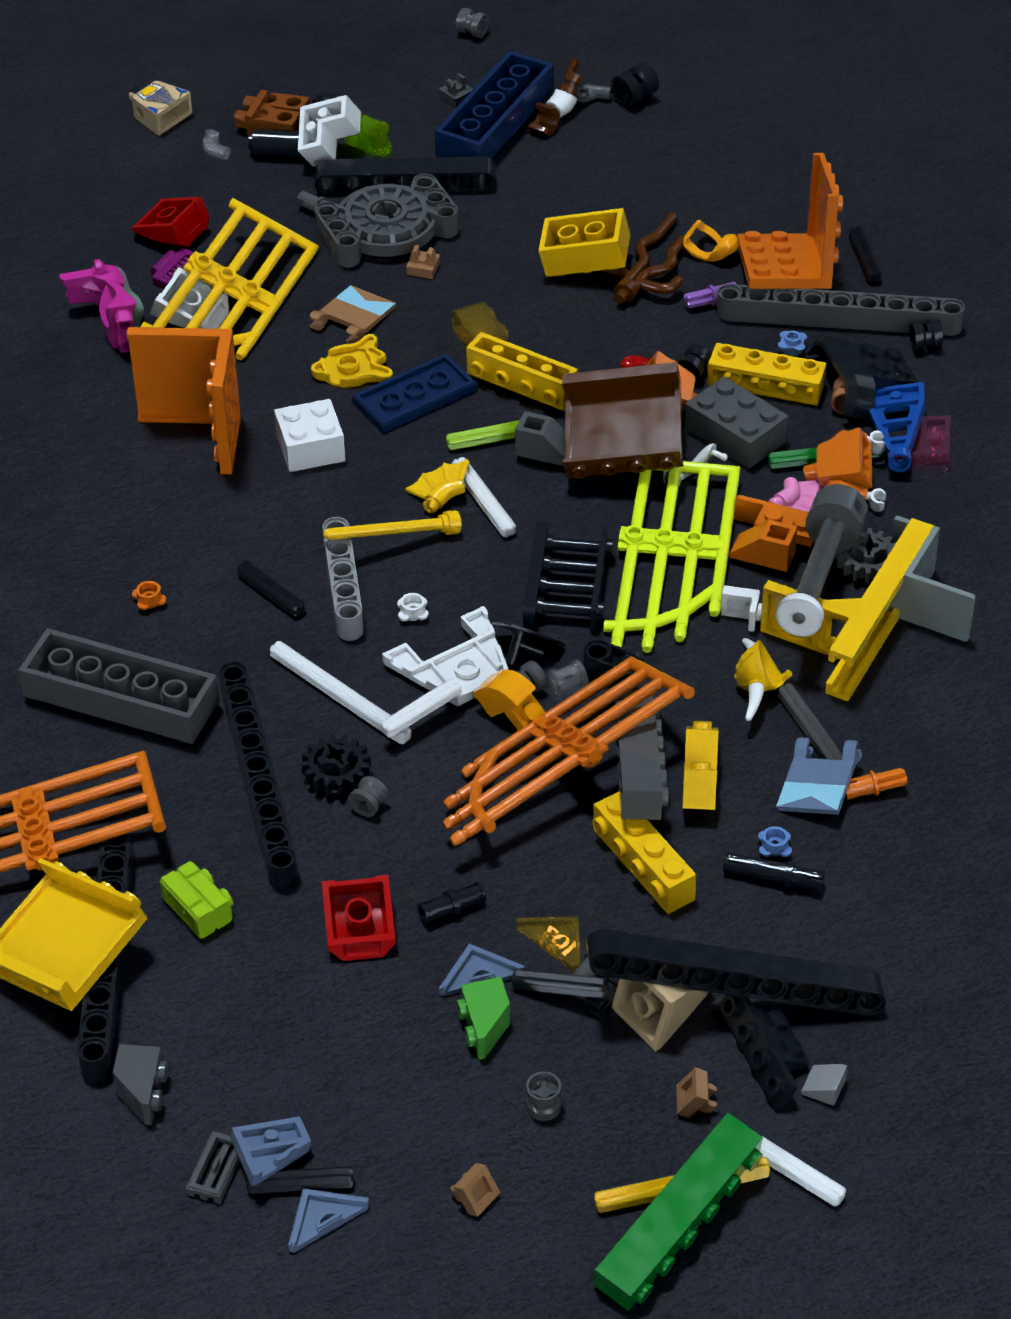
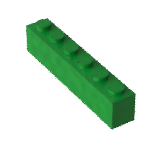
(677, 1212)

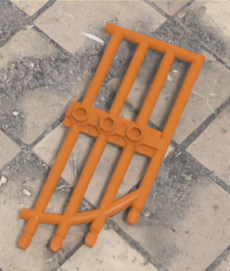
(563, 739)
(33, 820)

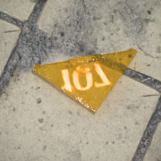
(556, 936)

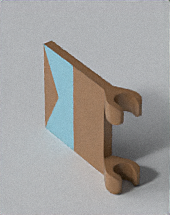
(354, 309)

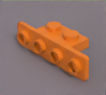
(757, 511)

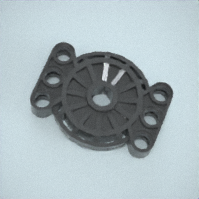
(386, 220)

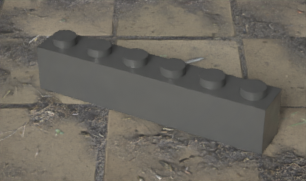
(641, 767)

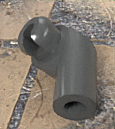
(590, 92)

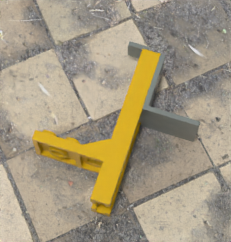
(897, 592)

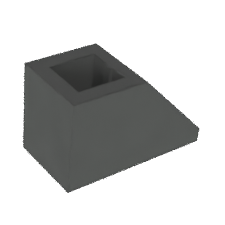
(540, 438)
(138, 1079)

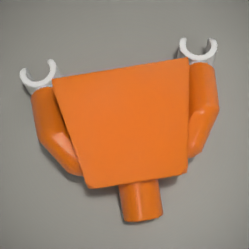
(848, 461)

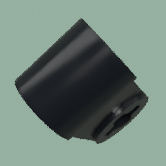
(602, 656)

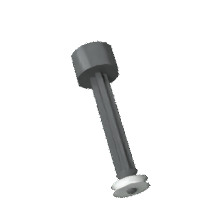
(834, 526)

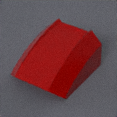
(174, 221)
(359, 917)

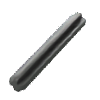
(809, 723)

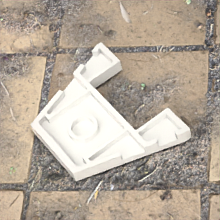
(466, 663)

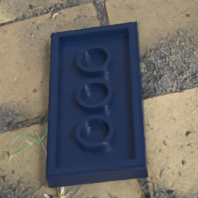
(414, 393)

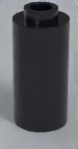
(274, 143)

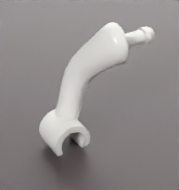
(703, 457)

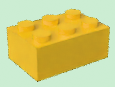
(584, 242)

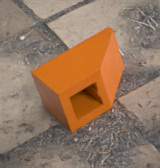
(767, 545)

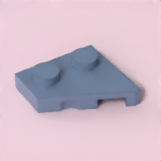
(269, 1146)

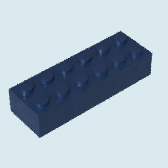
(495, 107)

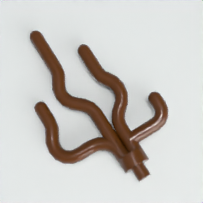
(639, 275)

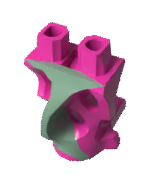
(111, 292)

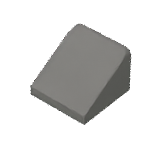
(825, 1082)

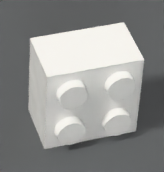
(309, 435)

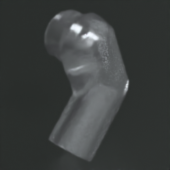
(212, 146)

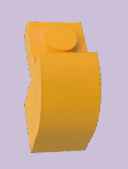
(512, 694)

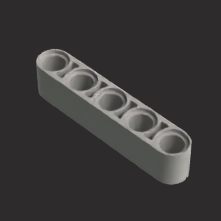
(343, 583)

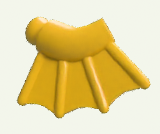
(440, 485)

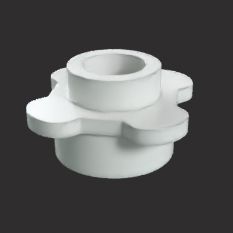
(412, 607)

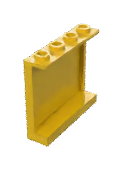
(66, 934)

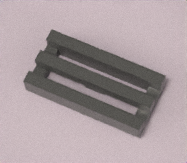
(207, 1190)

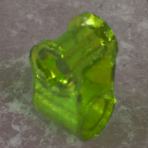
(372, 136)

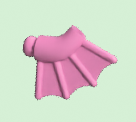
(797, 494)

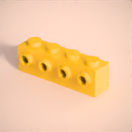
(517, 369)
(768, 373)
(645, 855)

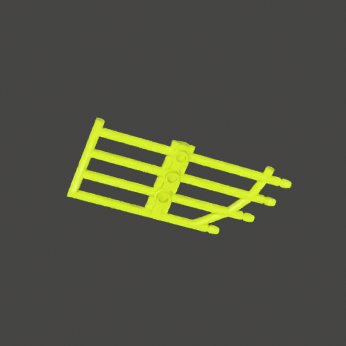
(673, 543)

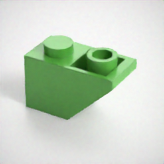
(486, 1013)

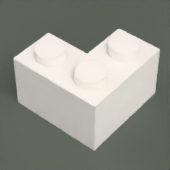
(324, 124)

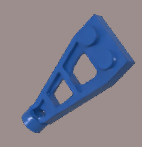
(895, 399)

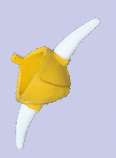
(757, 674)

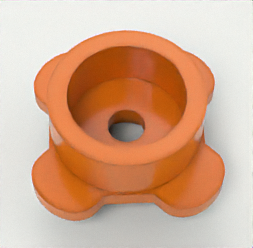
(148, 595)

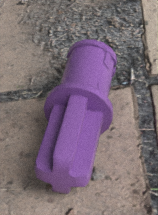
(703, 297)

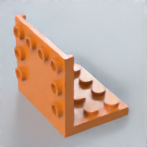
(798, 258)
(188, 379)

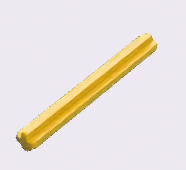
(647, 1191)

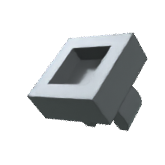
(455, 91)

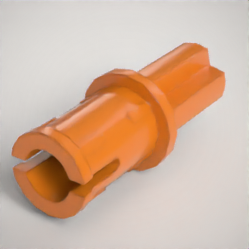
(873, 783)

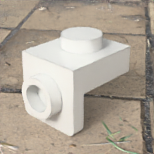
(742, 604)

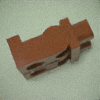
(270, 112)

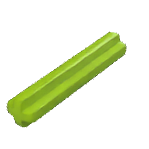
(481, 435)

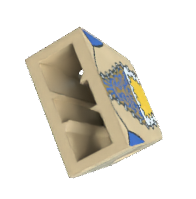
(160, 105)

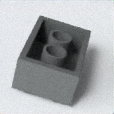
(736, 422)

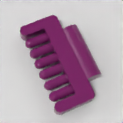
(168, 264)

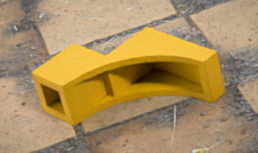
(700, 766)

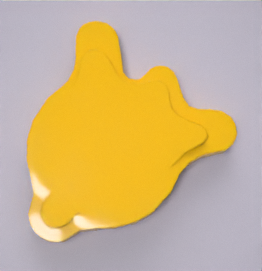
(353, 364)

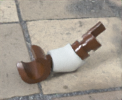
(560, 102)

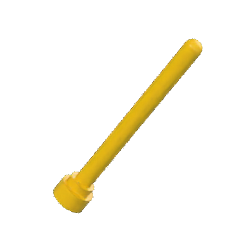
(448, 523)

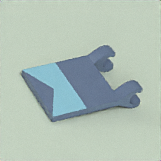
(818, 783)

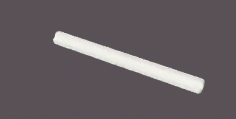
(334, 688)

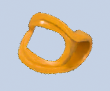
(724, 247)

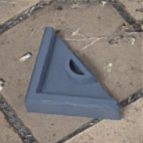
(474, 966)
(321, 1213)

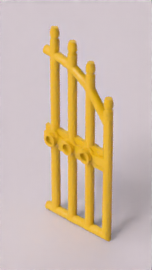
(226, 280)

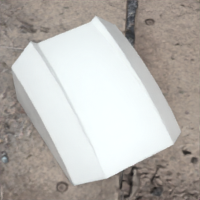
(191, 302)

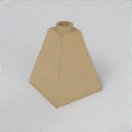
(654, 1009)

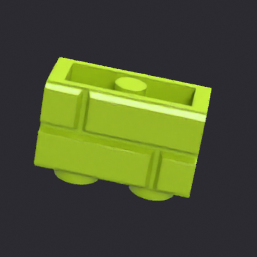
(197, 899)

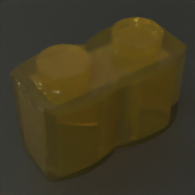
(475, 319)

